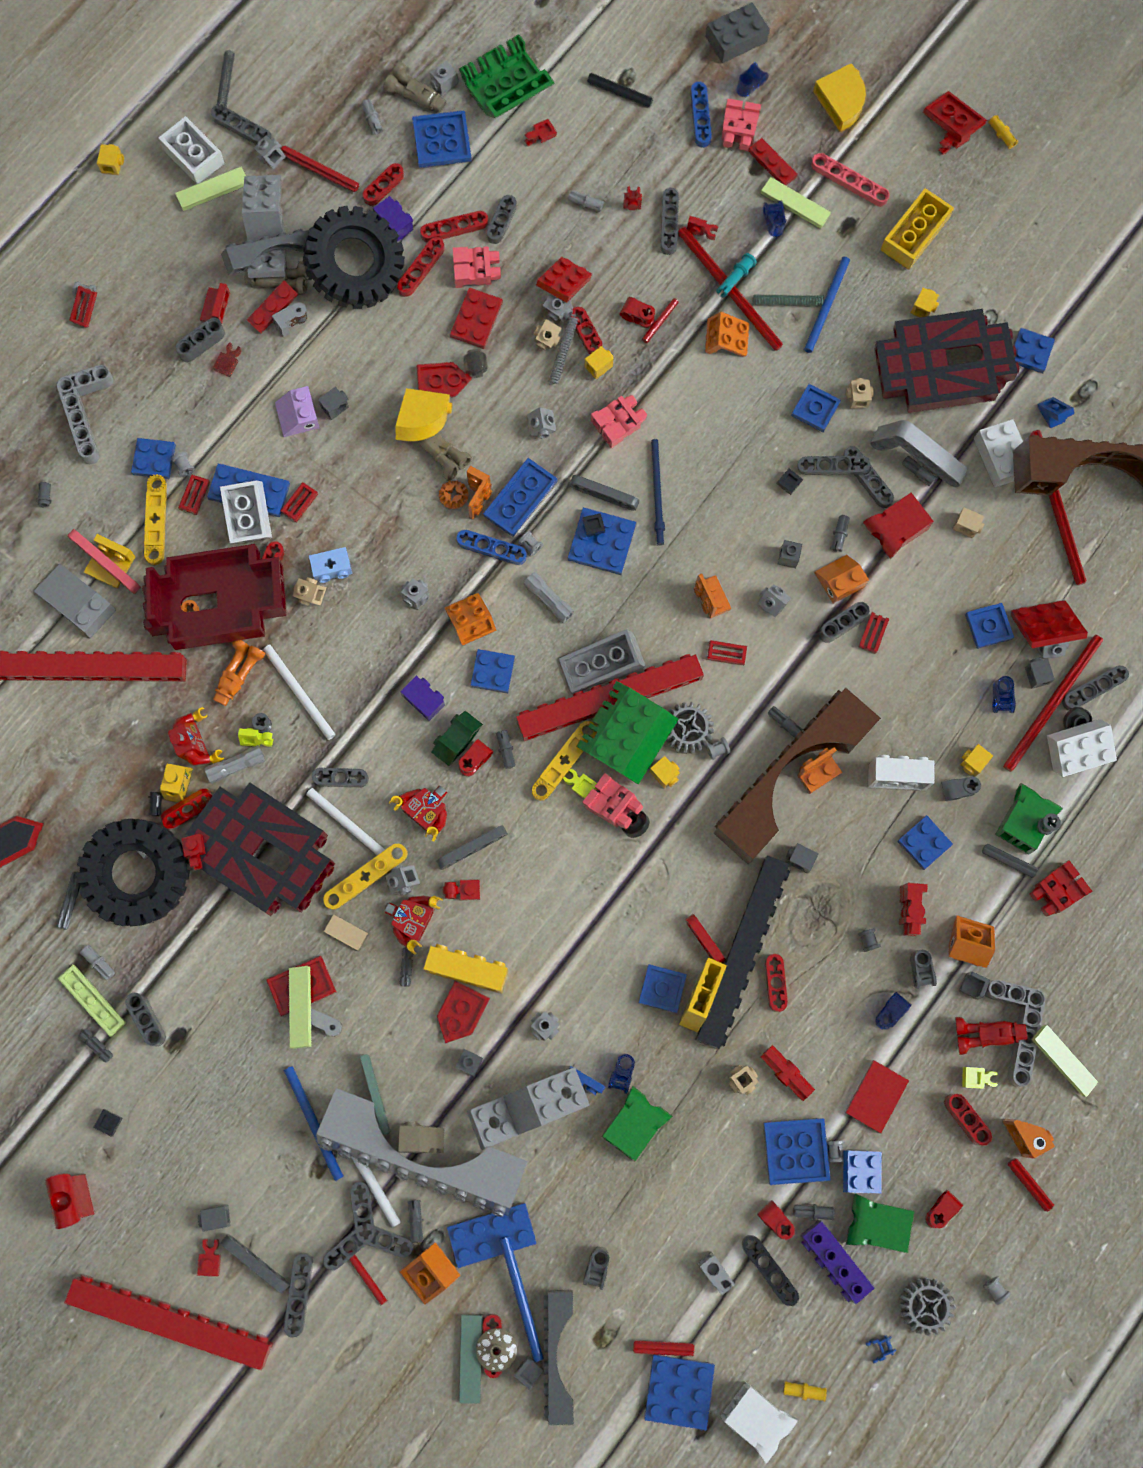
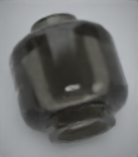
(475, 363)

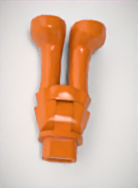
(231, 683)

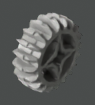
(704, 735)
(938, 1321)

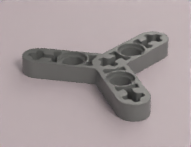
(373, 1238)

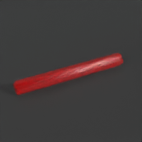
(320, 169)

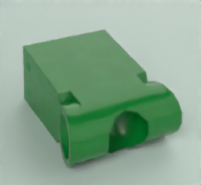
(1022, 818)
(635, 1124)
(880, 1225)

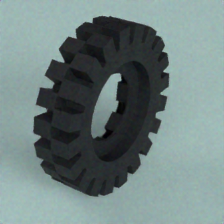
(337, 284)
(97, 867)

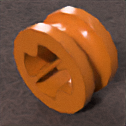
(189, 603)

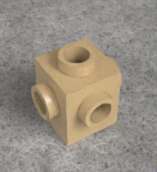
(552, 331)
(859, 393)
(309, 591)
(750, 1080)

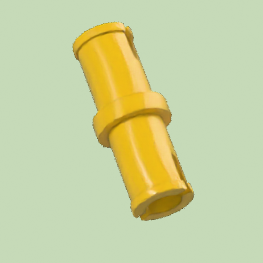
(1003, 131)
(804, 1391)

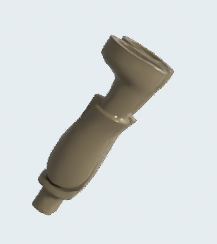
(415, 90)
(298, 285)
(440, 449)

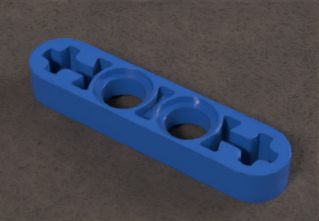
(701, 114)
(492, 544)

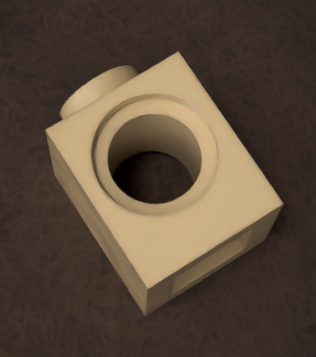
(969, 523)

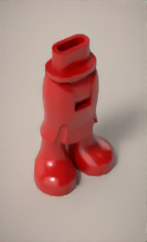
(990, 1034)

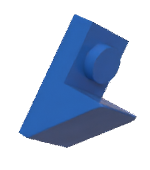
(1055, 411)
(592, 1085)

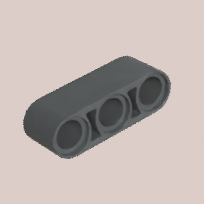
(203, 331)
(850, 616)
(137, 1014)

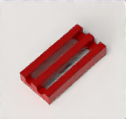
(88, 292)
(206, 482)
(297, 516)
(879, 618)
(728, 653)

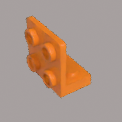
(727, 333)
(481, 485)
(712, 596)
(470, 618)
(819, 771)

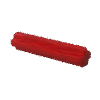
(1030, 1184)
(663, 1348)

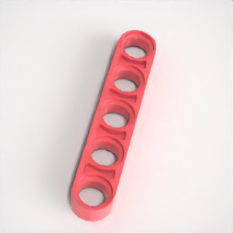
(854, 187)
(104, 561)

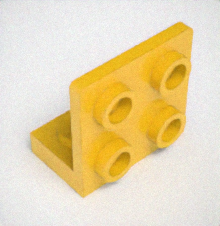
(116, 553)

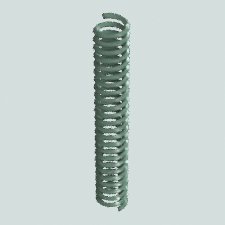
(771, 297)

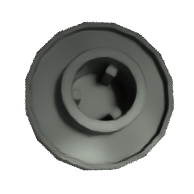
(1076, 717)
(638, 826)

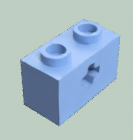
(321, 561)

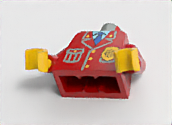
(188, 740)
(424, 808)
(412, 919)

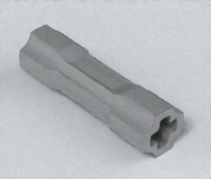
(548, 597)
(234, 764)

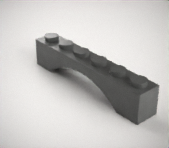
(240, 257)
(560, 1403)

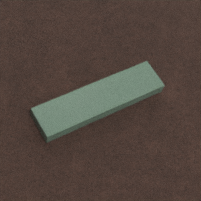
(375, 1094)
(469, 1364)

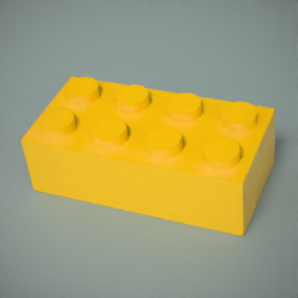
(917, 228)
(466, 969)

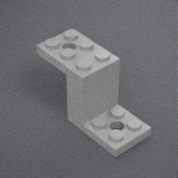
(264, 218)
(528, 1108)

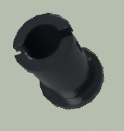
(155, 803)

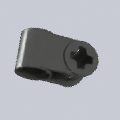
(958, 789)
(922, 970)
(596, 1269)

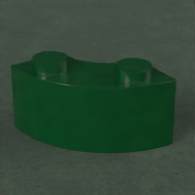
(456, 738)

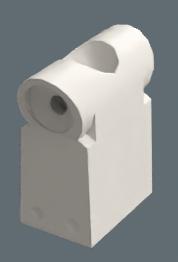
(758, 1420)

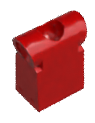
(899, 524)
(69, 1199)

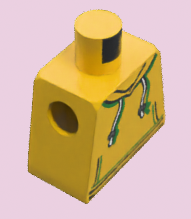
(175, 781)

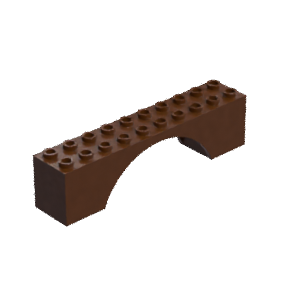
(1046, 463)
(752, 820)

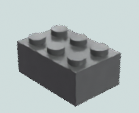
(737, 32)

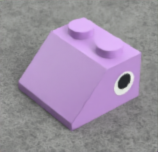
(296, 412)

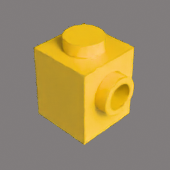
(110, 159)
(925, 303)
(599, 362)
(975, 760)
(665, 772)

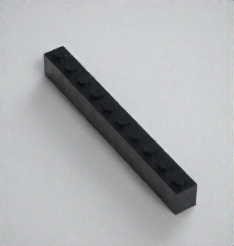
(743, 951)

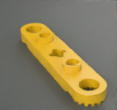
(155, 506)
(555, 771)
(353, 885)

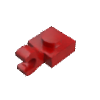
(543, 131)
(950, 141)
(700, 227)
(192, 848)

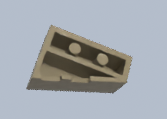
(420, 1139)

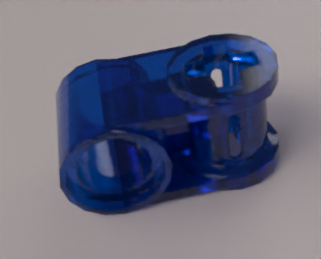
(751, 80)
(774, 215)
(1004, 699)
(895, 1009)
(622, 1075)

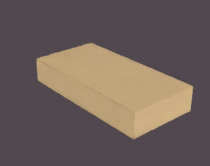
(346, 932)

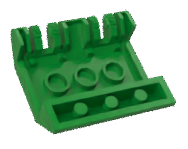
(504, 79)
(628, 732)

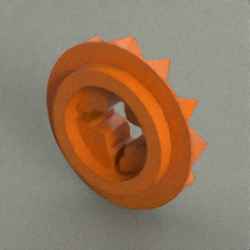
(458, 500)

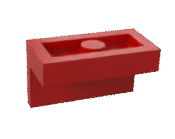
(215, 303)

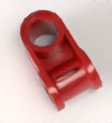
(637, 312)
(477, 756)
(946, 1207)
(774, 1218)

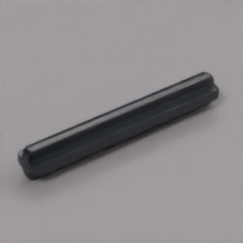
(620, 90)

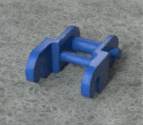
(890, 1350)

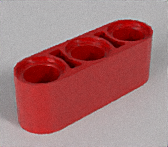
(975, 1126)

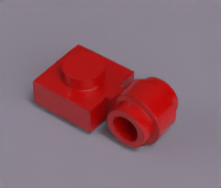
(468, 890)

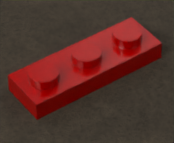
(772, 162)
(277, 301)

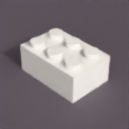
(191, 150)
(996, 450)
(246, 512)
(1081, 747)
(901, 773)

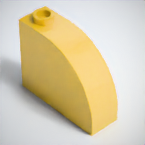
(842, 95)
(422, 415)
(702, 995)

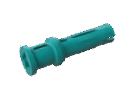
(739, 271)

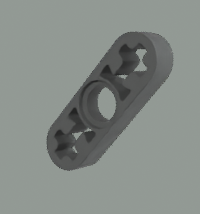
(500, 211)
(354, 773)

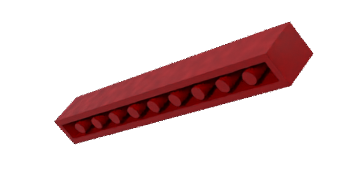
(92, 667)
(585, 705)
(169, 1322)

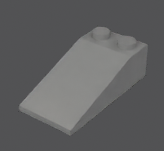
(75, 600)
(602, 661)

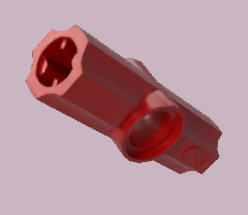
(787, 1073)

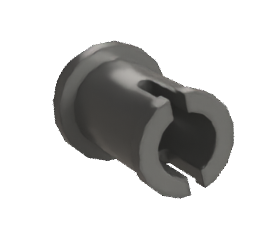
(44, 494)

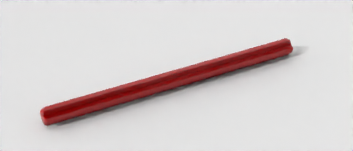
(734, 293)
(1066, 533)
(1053, 703)

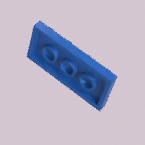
(274, 488)
(520, 497)
(479, 1237)

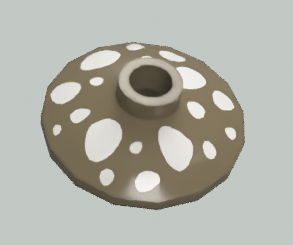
(496, 1338)

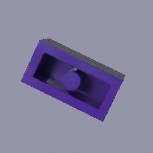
(393, 213)
(422, 697)

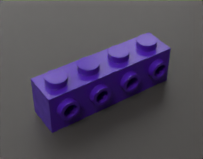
(837, 1262)

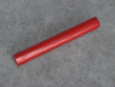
(660, 320)
(367, 1279)

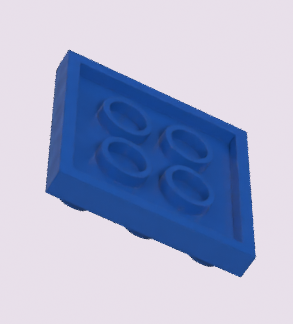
(442, 139)
(605, 550)
(796, 1151)
(679, 1392)

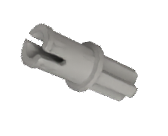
(372, 116)
(586, 200)
(97, 962)

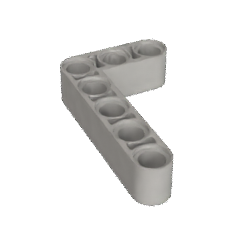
(77, 411)
(921, 447)
(1026, 1007)

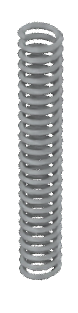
(569, 334)

